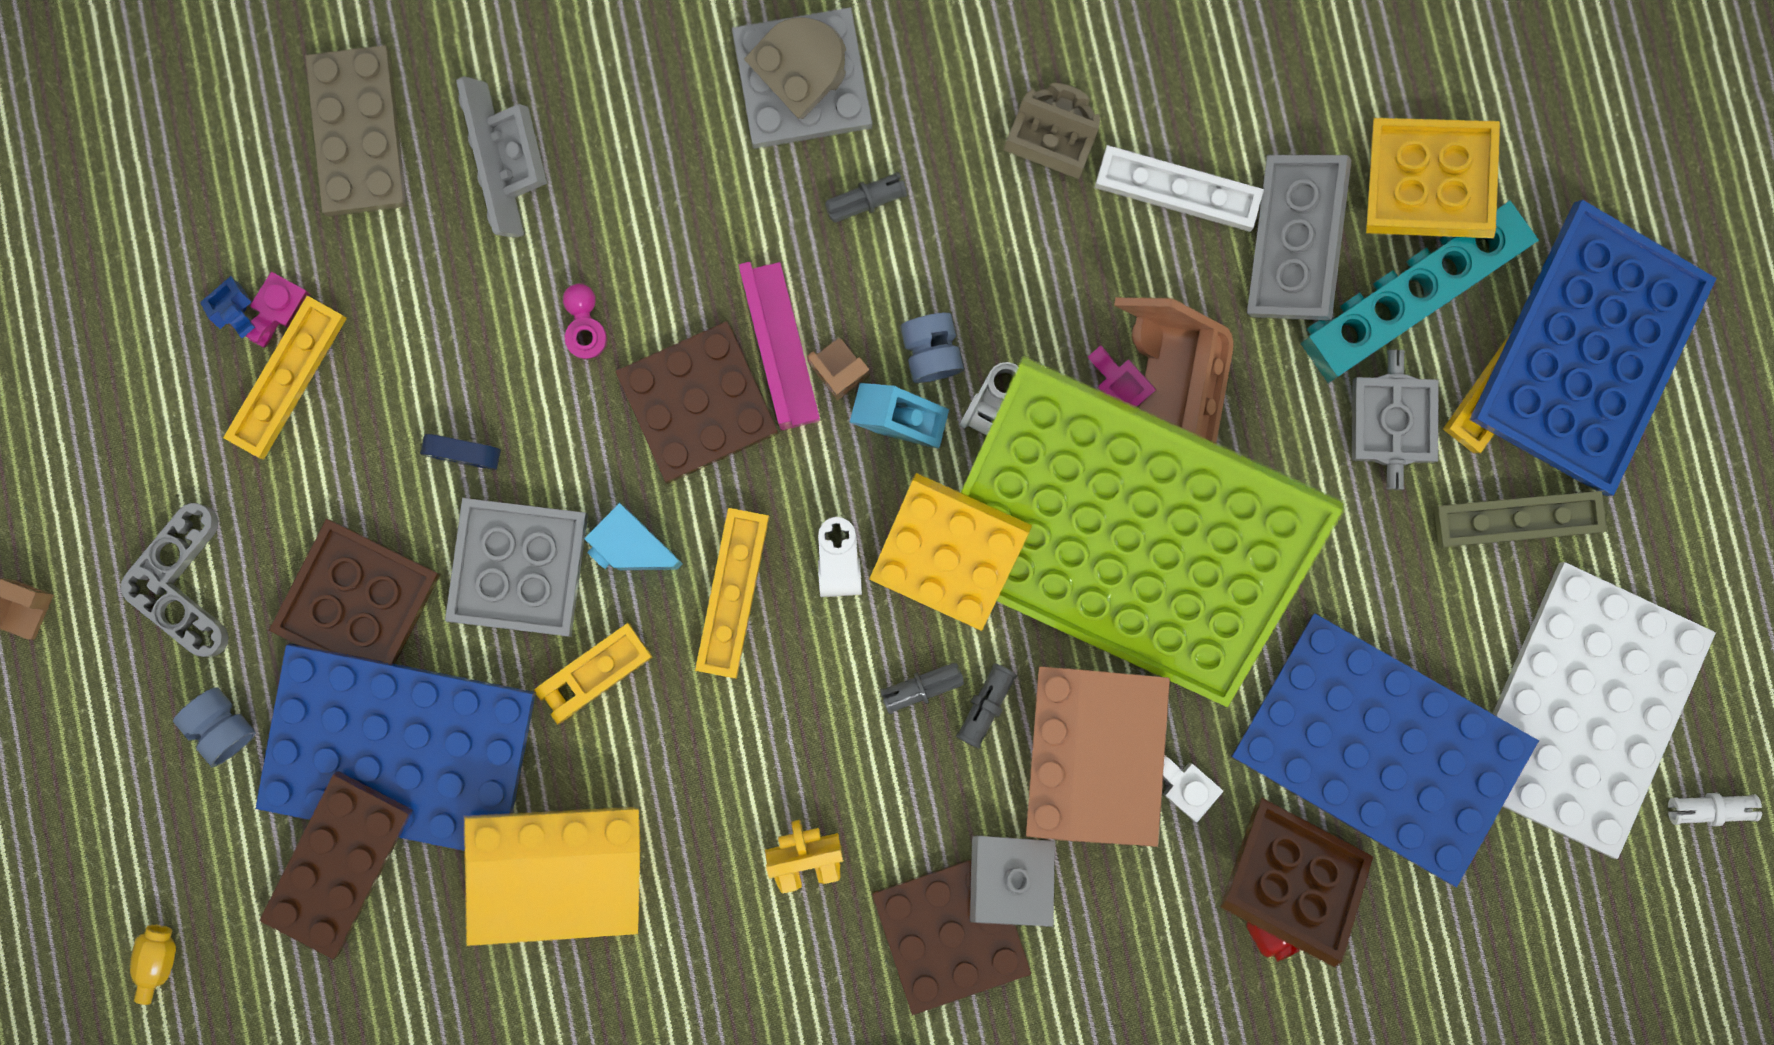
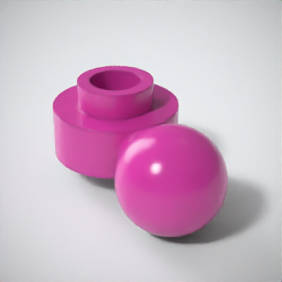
(580, 301)

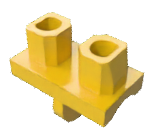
(802, 852)

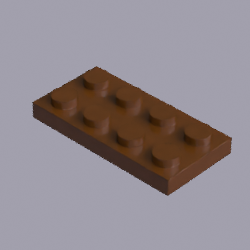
(336, 865)

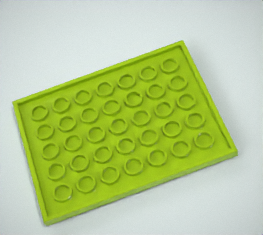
(1145, 531)

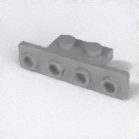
(503, 153)

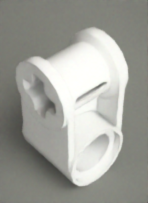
(987, 400)
(838, 567)

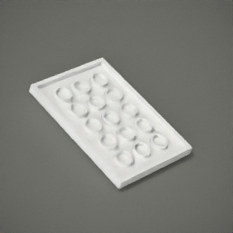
(1602, 697)

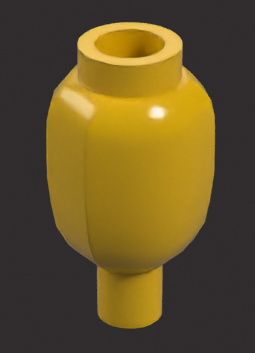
(151, 961)

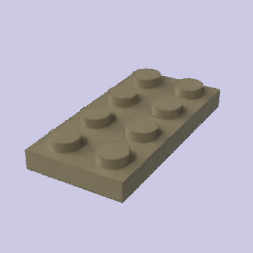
(356, 131)

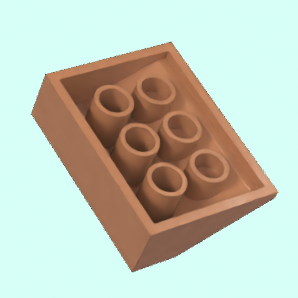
(1098, 757)

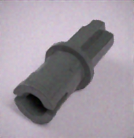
(866, 197)
(922, 687)

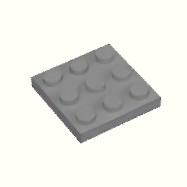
(837, 113)
(516, 567)

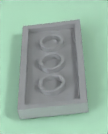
(1299, 237)

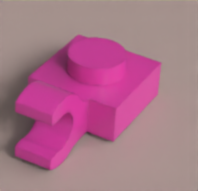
(276, 304)
(1122, 382)

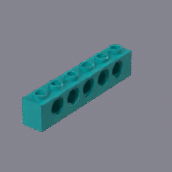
(1336, 355)

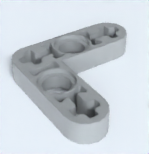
(163, 577)

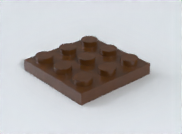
(696, 402)
(354, 597)
(1297, 882)
(936, 945)

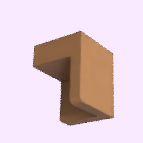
(838, 368)
(22, 608)

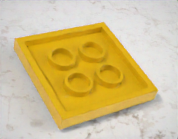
(1433, 177)
(950, 551)

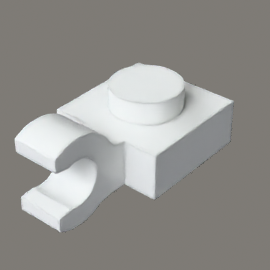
(1189, 789)

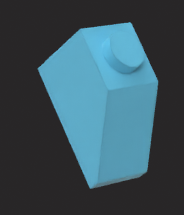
(899, 414)
(628, 544)

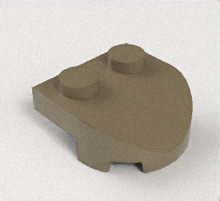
(800, 62)
(1055, 129)

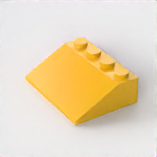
(551, 875)

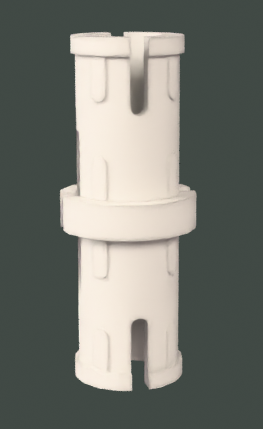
(1714, 809)

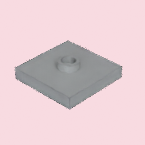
(1012, 881)

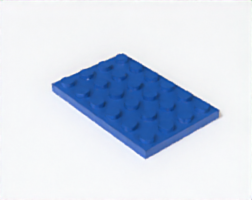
(1593, 348)
(405, 731)
(1385, 749)

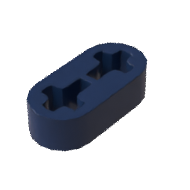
(460, 451)

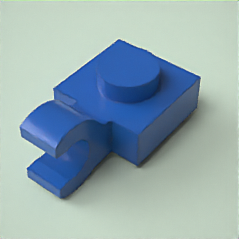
(228, 306)

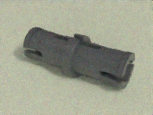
(986, 705)

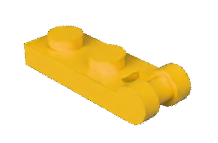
(594, 672)

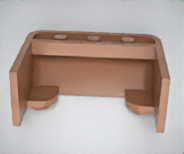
(1185, 362)

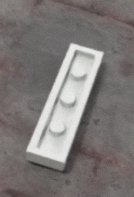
(1179, 188)

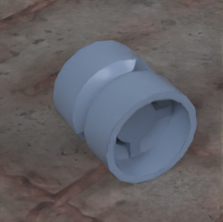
(932, 347)
(215, 728)

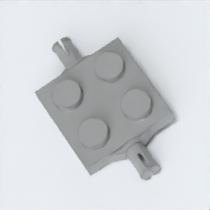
(1395, 420)

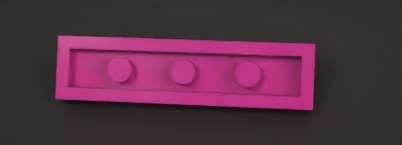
(779, 345)

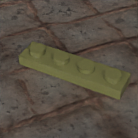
(1520, 519)

